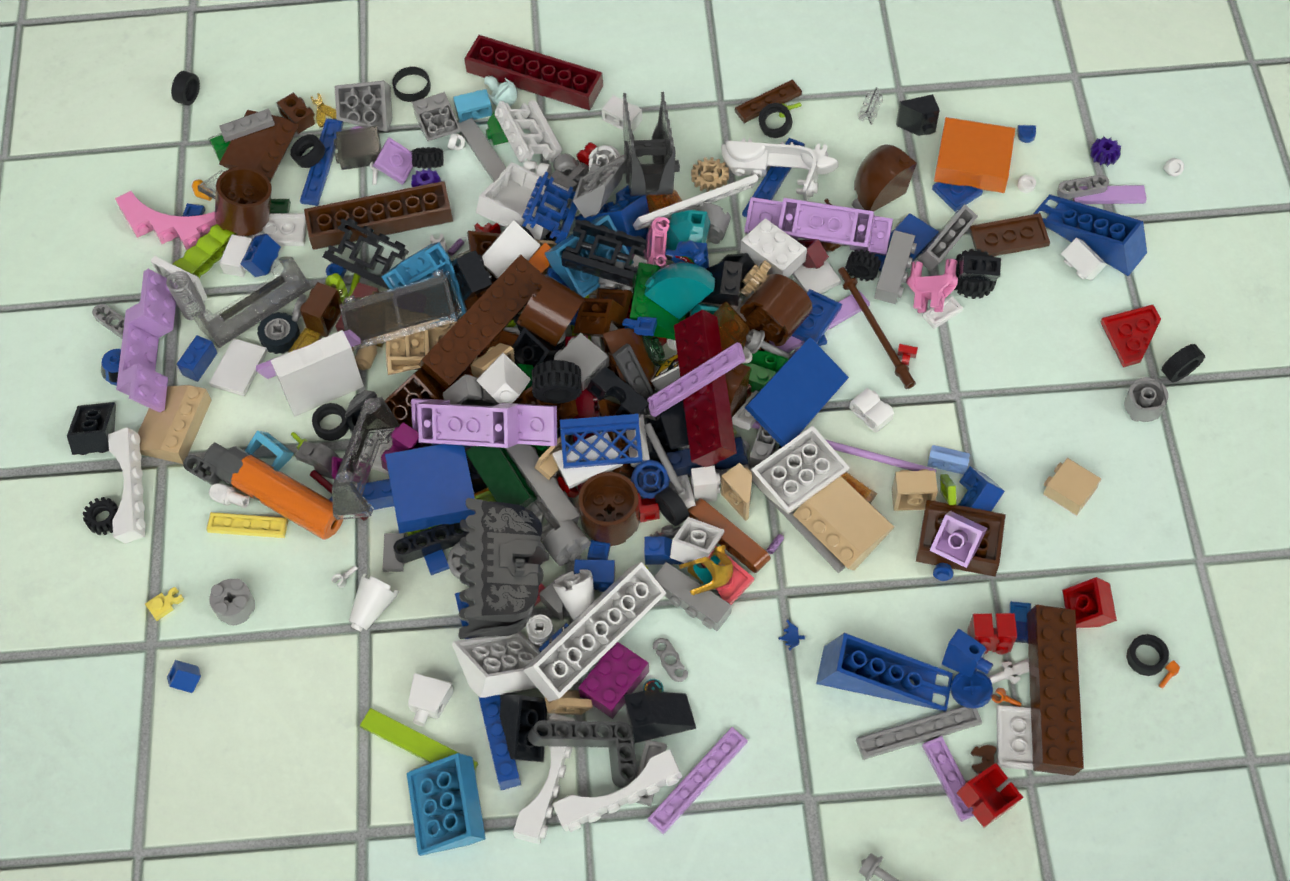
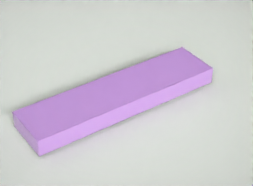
(1115, 195)
(948, 774)

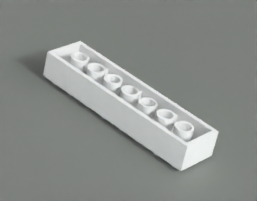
(594, 632)

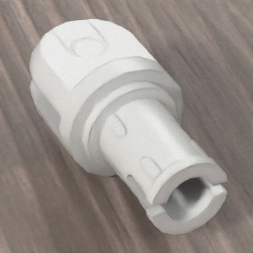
(227, 495)

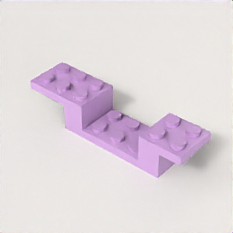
(824, 222)
(140, 339)
(484, 425)

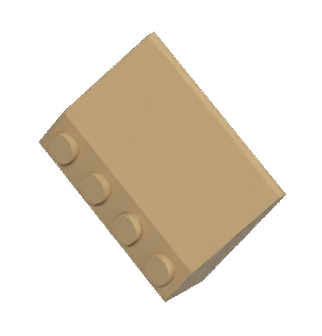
(172, 432)
(844, 522)

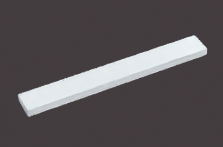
(692, 203)

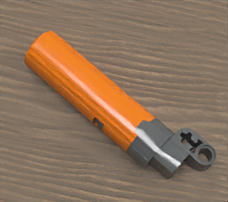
(268, 486)

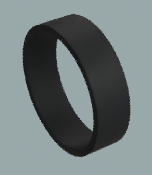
(411, 71)

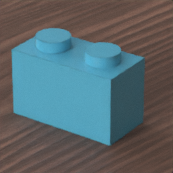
(473, 105)

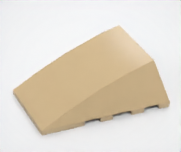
(407, 351)

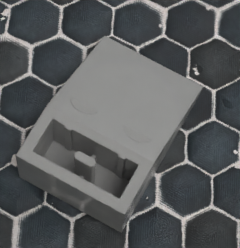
(435, 116)

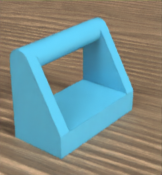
(282, 452)

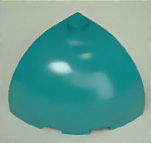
(679, 287)

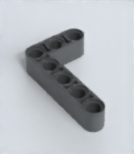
(592, 739)

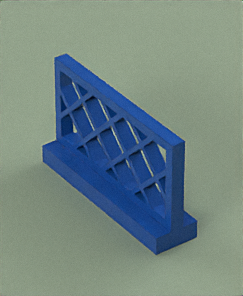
(604, 425)

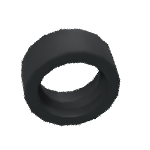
(185, 88)
(773, 108)
(302, 145)
(323, 411)
(672, 506)
(1156, 643)

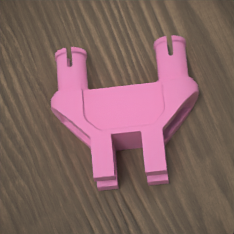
(656, 242)
(932, 287)

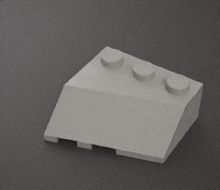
(365, 104)
(598, 186)

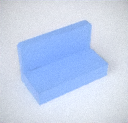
(948, 459)

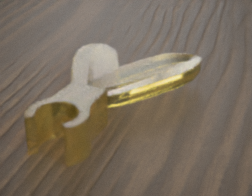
(322, 111)

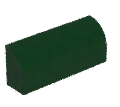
(501, 475)

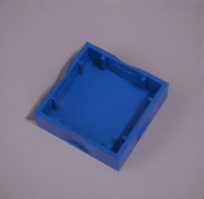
(429, 486)

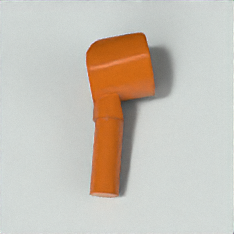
(1173, 669)
(1004, 697)

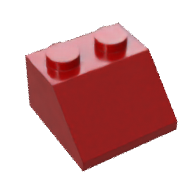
(1091, 603)

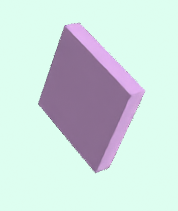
(394, 161)

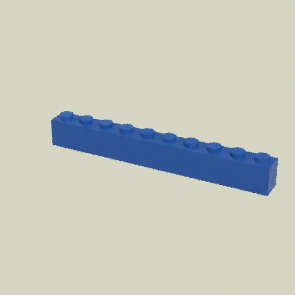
(504, 766)

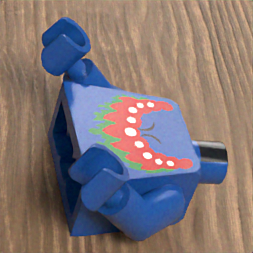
(689, 252)

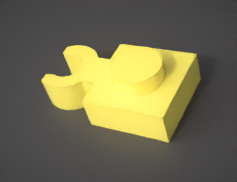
(161, 604)

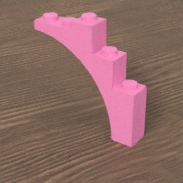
(166, 227)

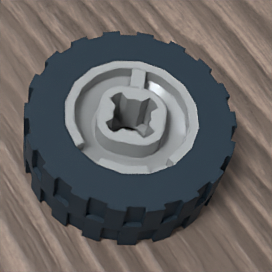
(278, 332)

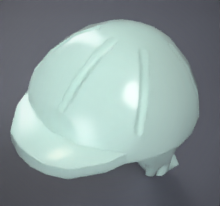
(504, 92)

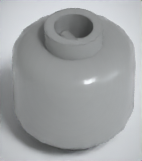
(565, 164)

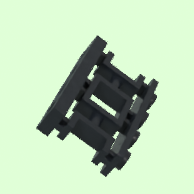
(599, 265)
(360, 266)

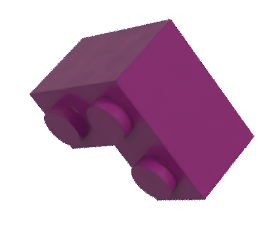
(402, 439)

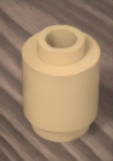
(365, 357)

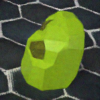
(336, 281)

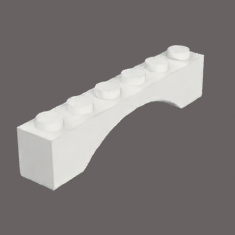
(129, 519)
(577, 810)
(533, 818)

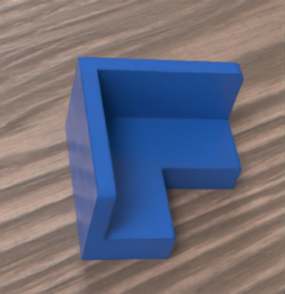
(982, 490)

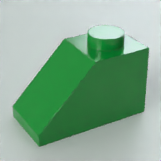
(495, 131)
(219, 145)

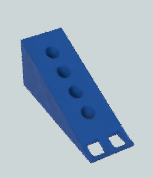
(1111, 236)
(880, 672)

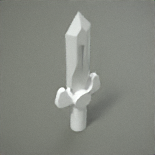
(1017, 669)

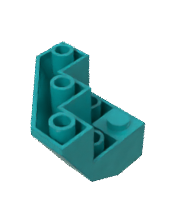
(687, 226)

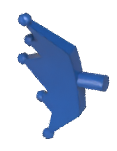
(792, 636)

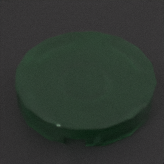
(654, 350)

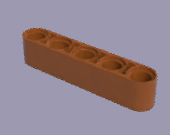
(734, 539)

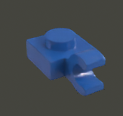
(642, 326)

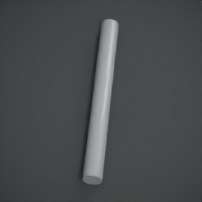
(663, 457)

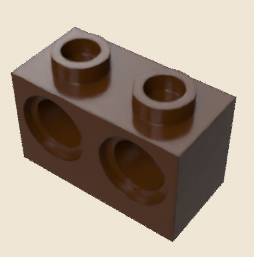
(295, 110)

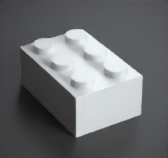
(774, 246)

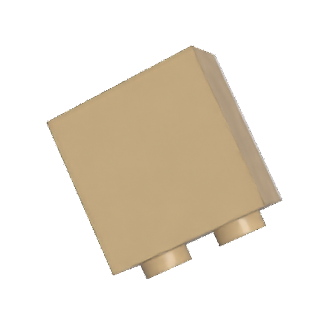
(1071, 486)

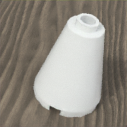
(575, 591)
(370, 601)

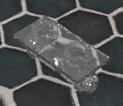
(871, 105)

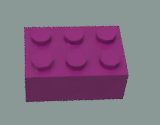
(613, 677)

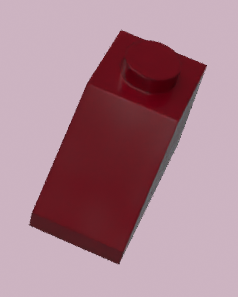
(815, 253)

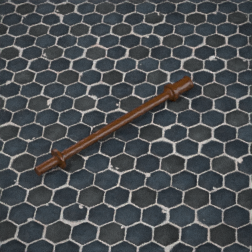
(901, 370)

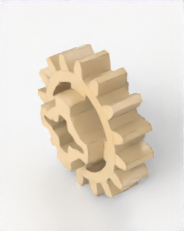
(709, 174)
(755, 278)

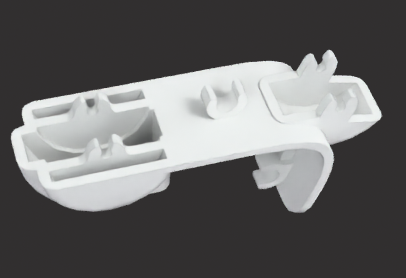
(753, 158)

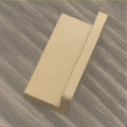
(546, 464)
(569, 704)

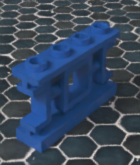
(546, 216)

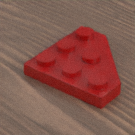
(1131, 333)

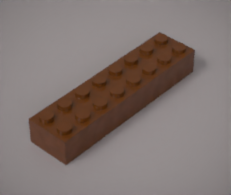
(382, 212)
(482, 323)
(1054, 691)

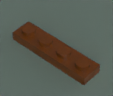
(780, 94)

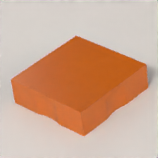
(975, 155)

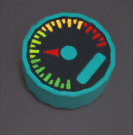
(653, 685)

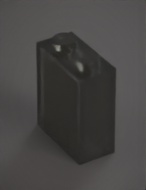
(357, 147)

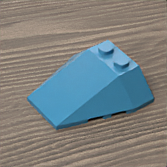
(420, 267)

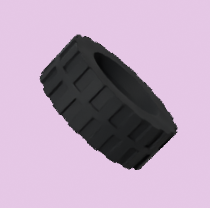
(1183, 363)

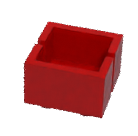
(994, 639)
(984, 798)

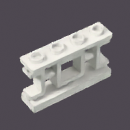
(528, 117)

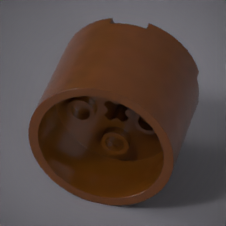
(242, 201)
(777, 308)
(550, 310)
(609, 494)

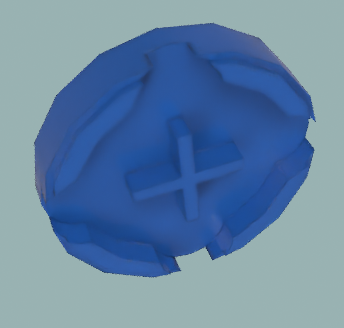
(972, 691)

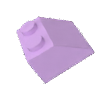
(958, 539)

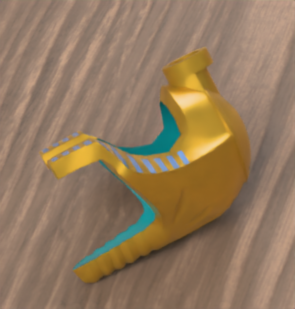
(717, 570)

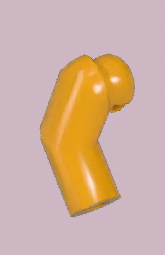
(197, 193)

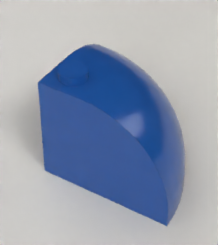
(624, 215)

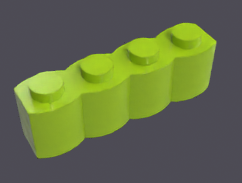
(206, 252)

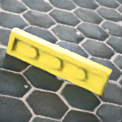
(247, 525)

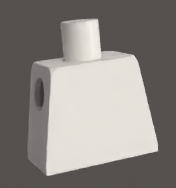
(428, 697)

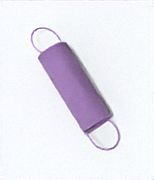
(455, 247)
(775, 544)

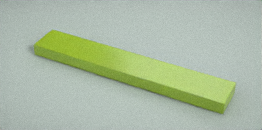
(406, 737)

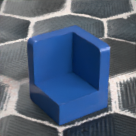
(183, 676)

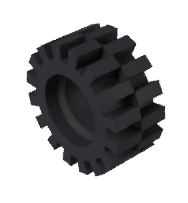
(427, 157)
(863, 265)
(96, 508)

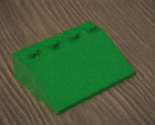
(645, 307)

